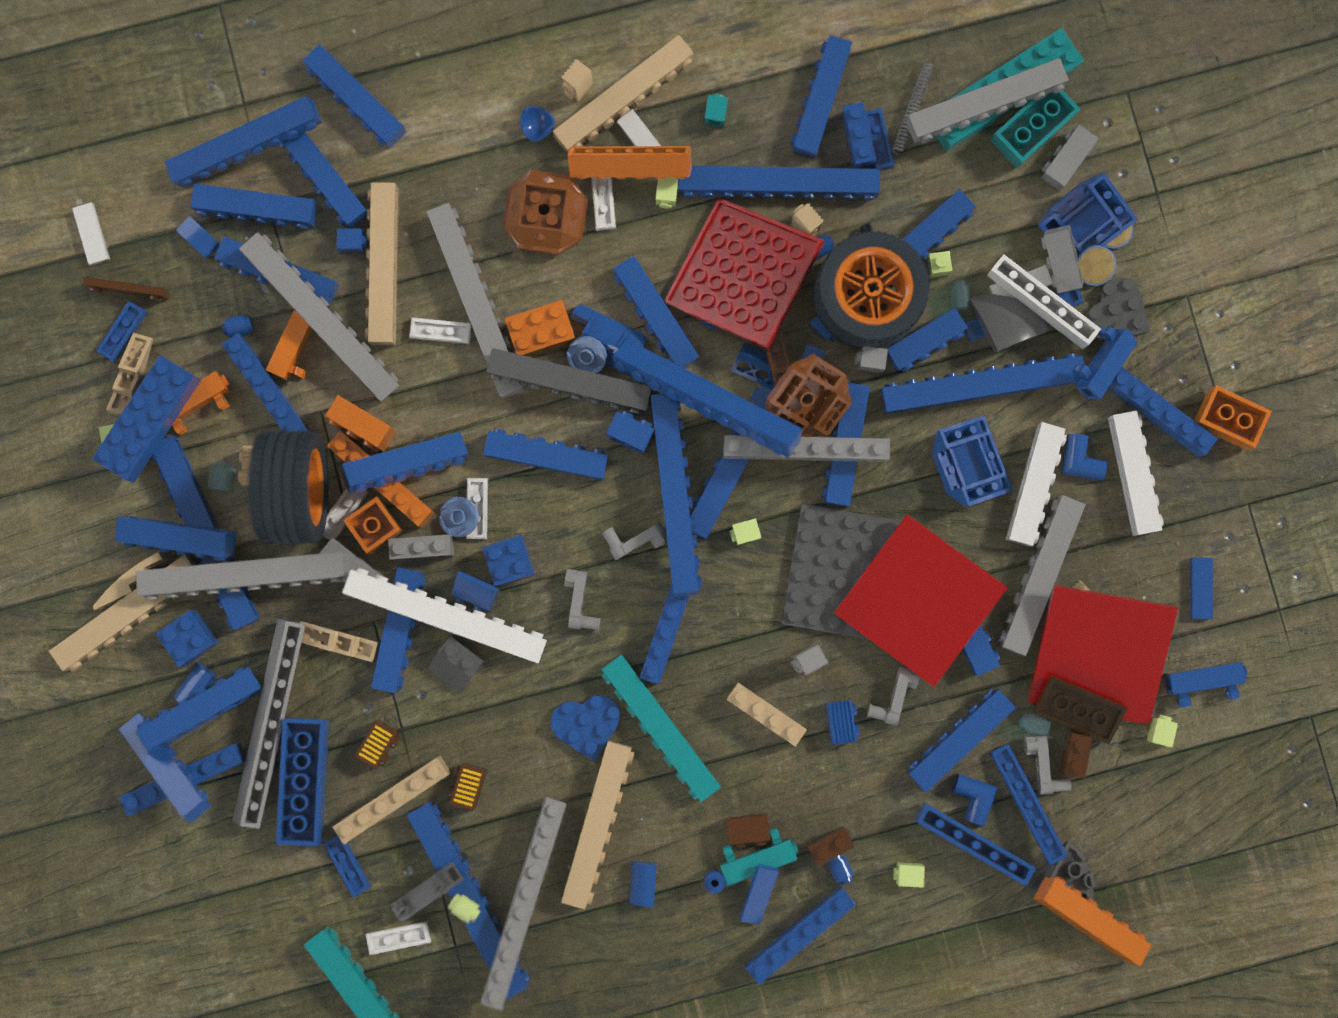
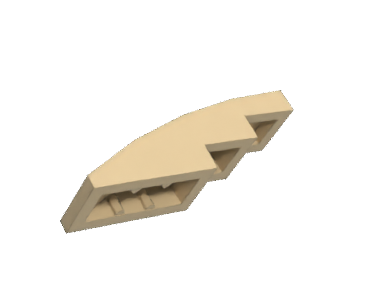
(130, 372)
(127, 582)
(340, 642)

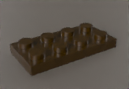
(1080, 709)

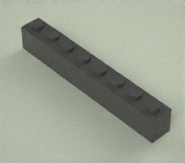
(568, 380)

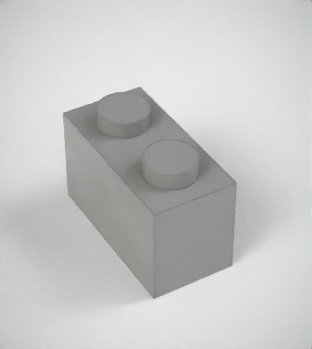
(871, 359)

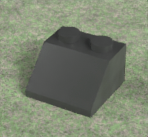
(456, 664)

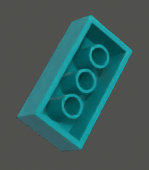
(1034, 126)

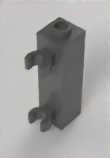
(426, 892)

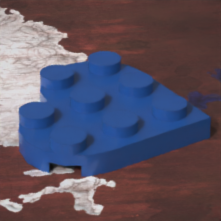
(586, 724)

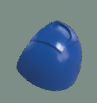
(536, 123)

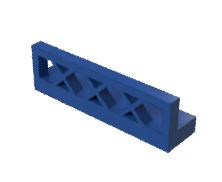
(757, 361)

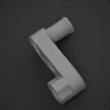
(655, 535)
(577, 580)
(891, 715)
(1039, 747)

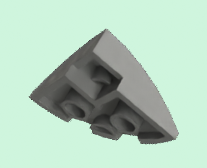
(1006, 320)
(1072, 871)

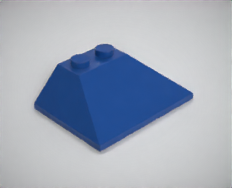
(1093, 212)
(970, 462)

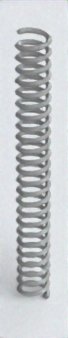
(926, 76)

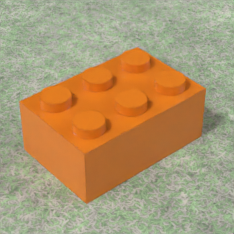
(540, 329)
(1232, 417)
(360, 424)

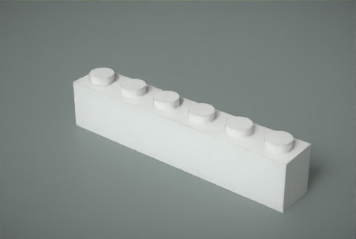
(1043, 302)
(1135, 473)
(1035, 484)

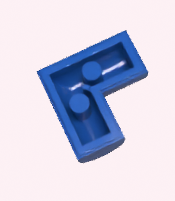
(1077, 464)
(981, 797)

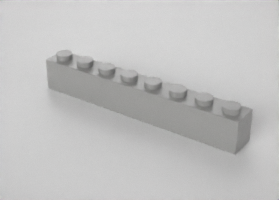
(987, 101)
(812, 449)
(1041, 575)

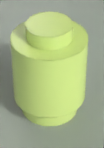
(464, 908)

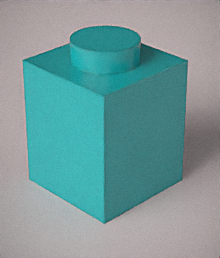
(716, 110)

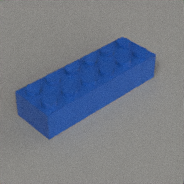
(146, 419)
(302, 781)

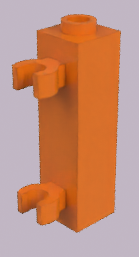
(290, 349)
(209, 389)

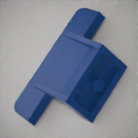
(606, 330)

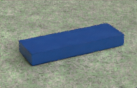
(880, 139)
(121, 331)
(1201, 588)
(347, 866)
(758, 894)

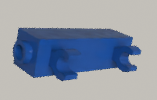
(1106, 363)
(1206, 678)

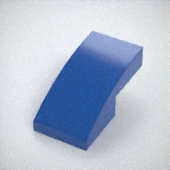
(198, 237)

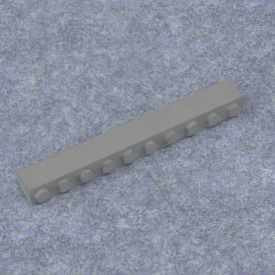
(470, 288)
(319, 317)
(242, 574)
(268, 723)
(522, 903)

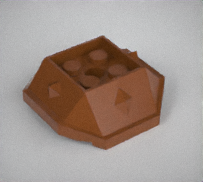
(549, 232)
(811, 396)

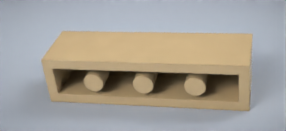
(766, 714)

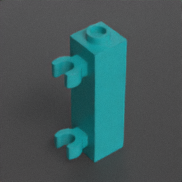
(773, 855)

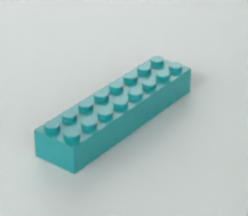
(1049, 49)

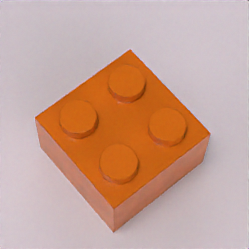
(373, 525)

